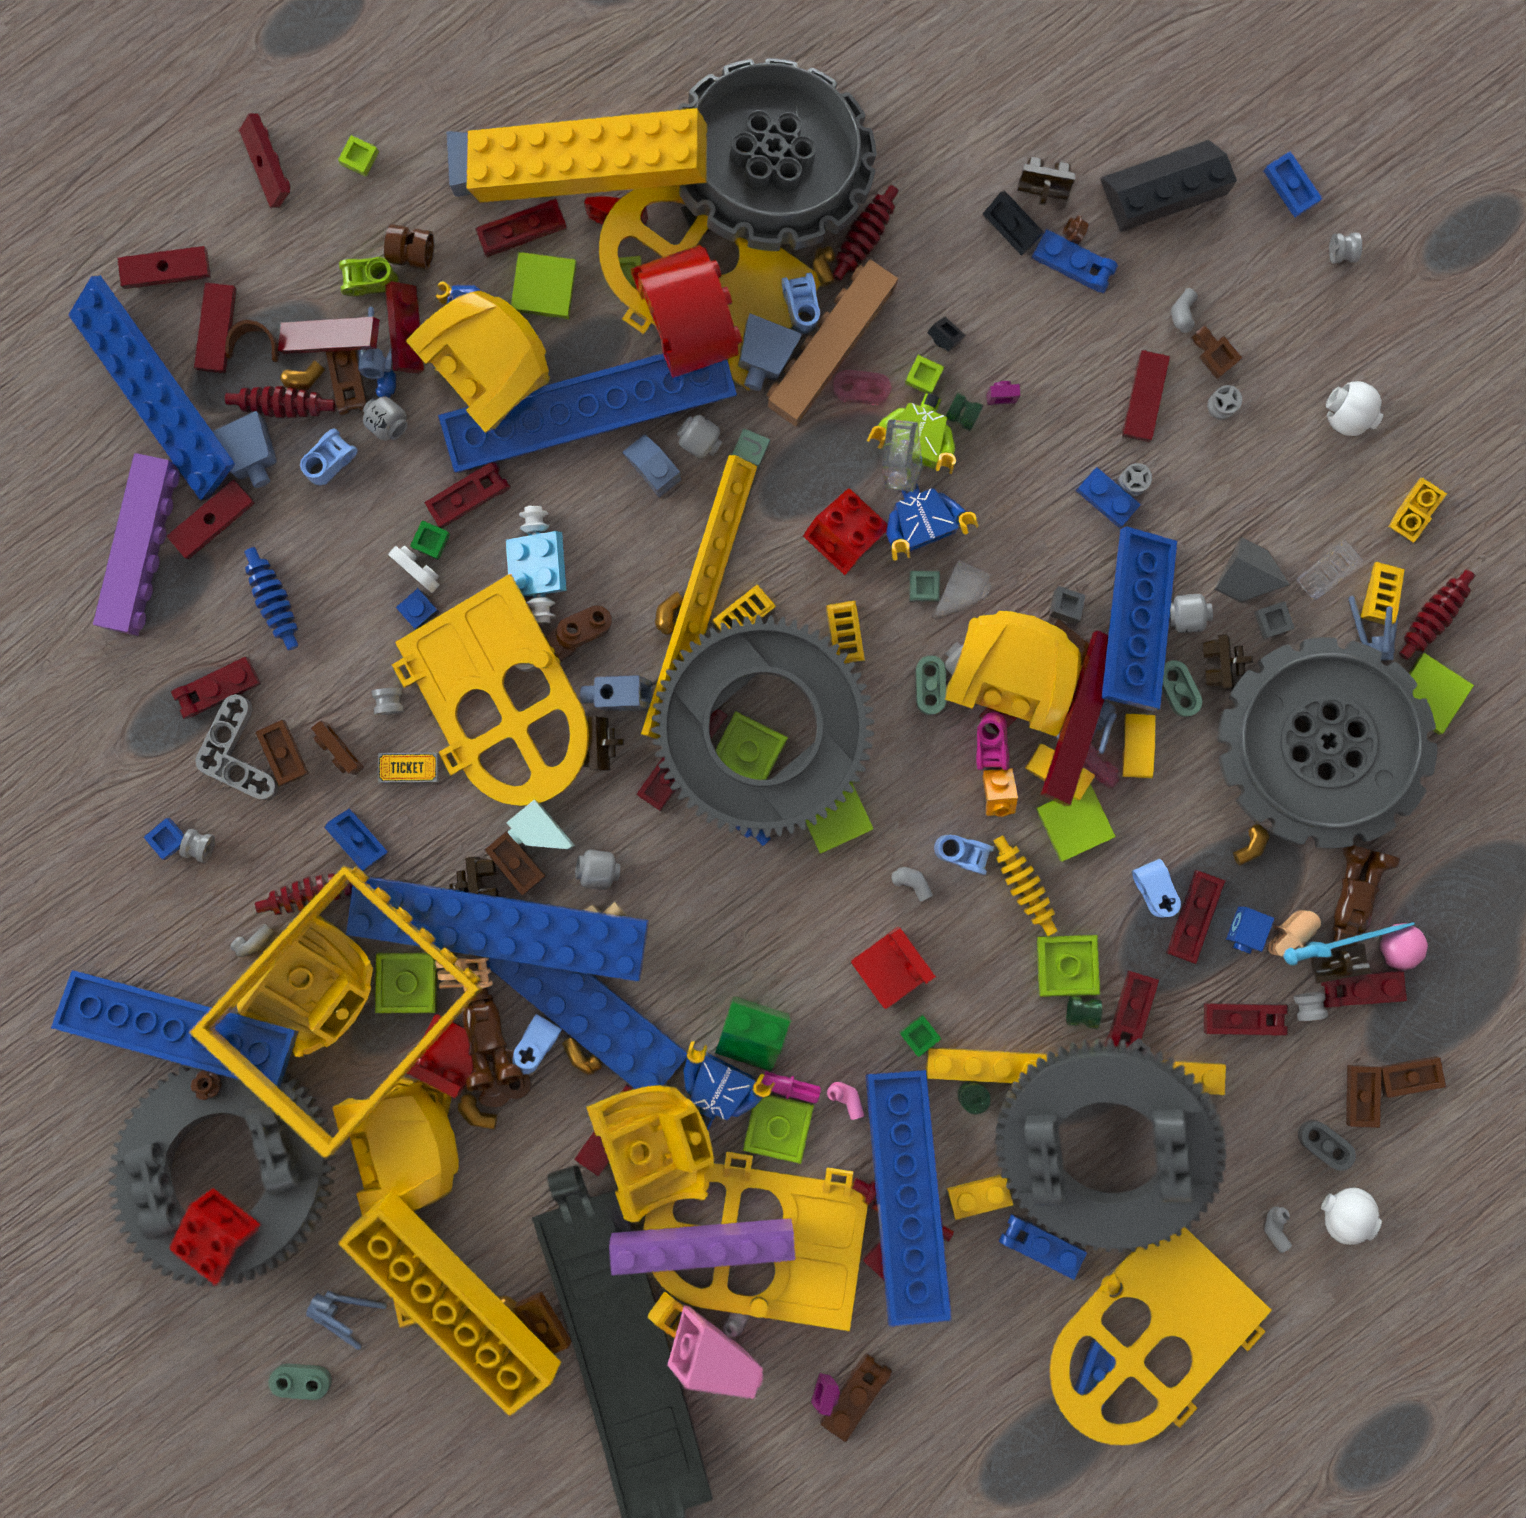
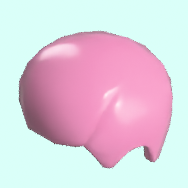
(1404, 948)

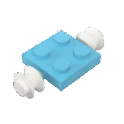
(537, 563)

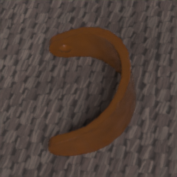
(246, 326)

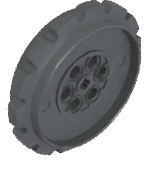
(821, 127)
(1360, 691)

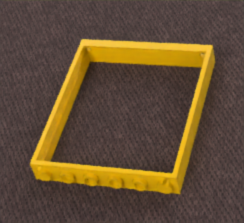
(257, 1081)

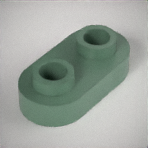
(931, 686)
(1182, 687)
(298, 1381)

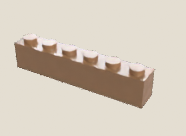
(832, 342)

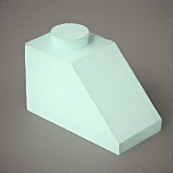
(537, 828)

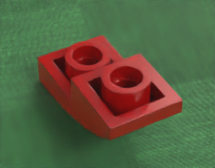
(599, 207)

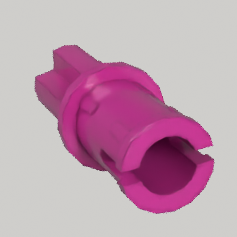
(792, 1088)

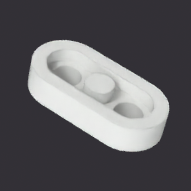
(424, 575)

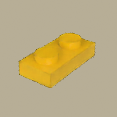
(979, 1196)

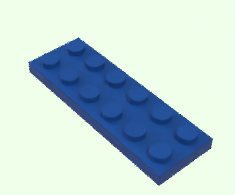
(1139, 619)

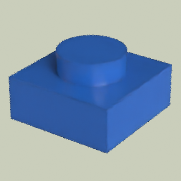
(417, 609)
(165, 838)

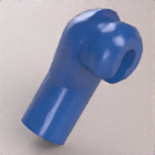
(386, 384)

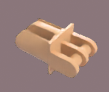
(1294, 932)
(463, 963)

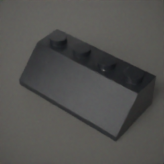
(1168, 184)

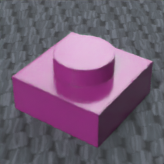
(1003, 393)
(825, 1394)

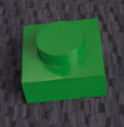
(430, 540)
(920, 1035)

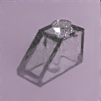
(902, 456)
(962, 590)

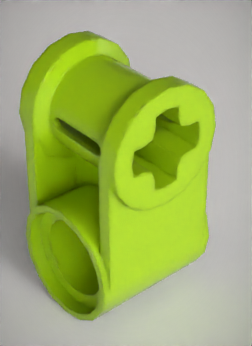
(361, 276)

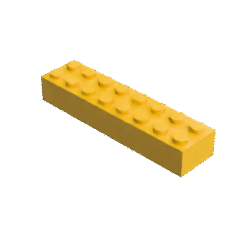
(587, 155)
(450, 1303)

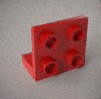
(845, 530)
(892, 967)
(446, 1061)
(211, 1234)

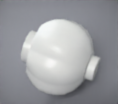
(1355, 408)
(1351, 1216)

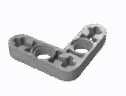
(224, 760)

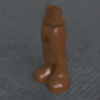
(1358, 896)
(486, 1038)

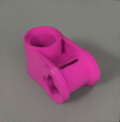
(992, 748)

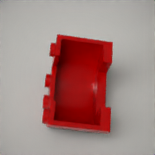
(688, 309)

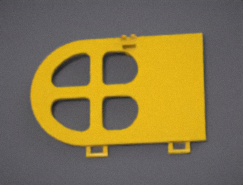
(752, 284)
(474, 650)
(827, 1243)
(1188, 1298)

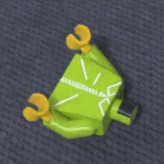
(934, 434)

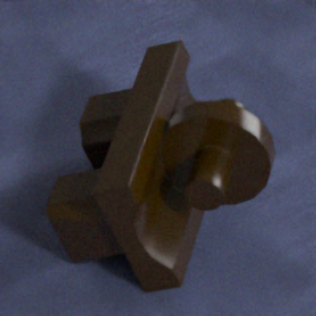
(1046, 181)
(1221, 649)
(601, 744)
(476, 869)
(1342, 964)

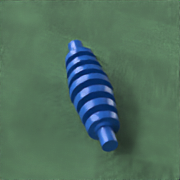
(271, 598)

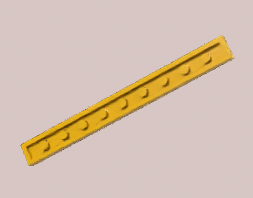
(706, 571)
(1006, 1067)

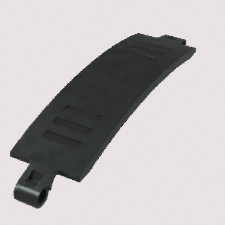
(621, 1356)

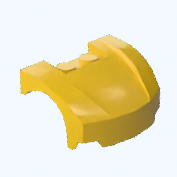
(484, 354)
(1017, 669)
(313, 987)
(653, 1147)
(402, 1148)

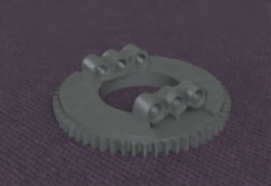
(720, 670)
(1185, 1142)
(288, 1165)

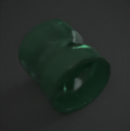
(970, 414)
(1086, 1012)
(969, 1094)

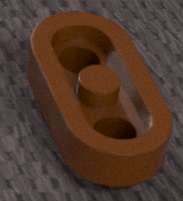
(586, 627)

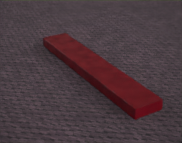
(1078, 725)

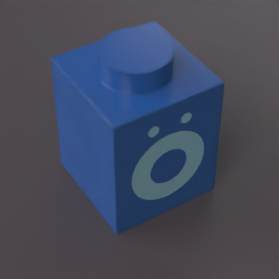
(1249, 930)

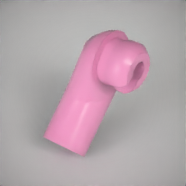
(847, 1095)

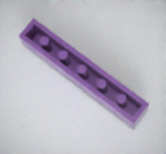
(136, 544)
(701, 1246)

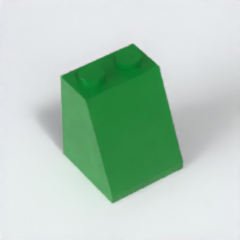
(753, 1033)

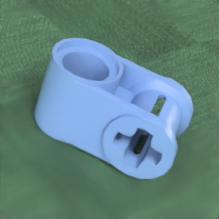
(801, 297)
(329, 456)
(969, 853)
(1156, 884)
(537, 1041)

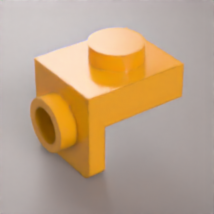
(1000, 792)

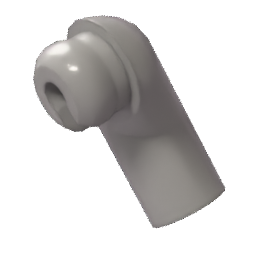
(1181, 311)
(912, 878)
(255, 943)
(1273, 1228)
(735, 1323)

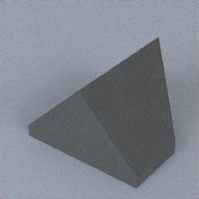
(1250, 573)

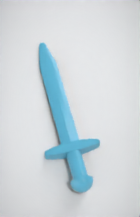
(1324, 950)

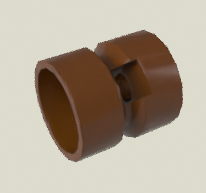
(408, 246)

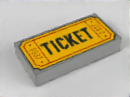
(408, 767)

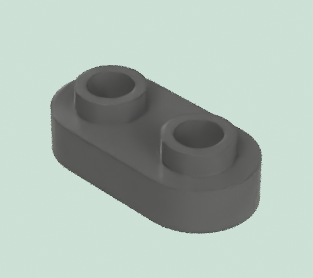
(1325, 1144)

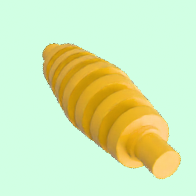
(1025, 885)

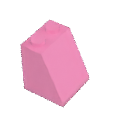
(711, 1360)

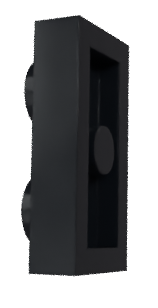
(1013, 223)

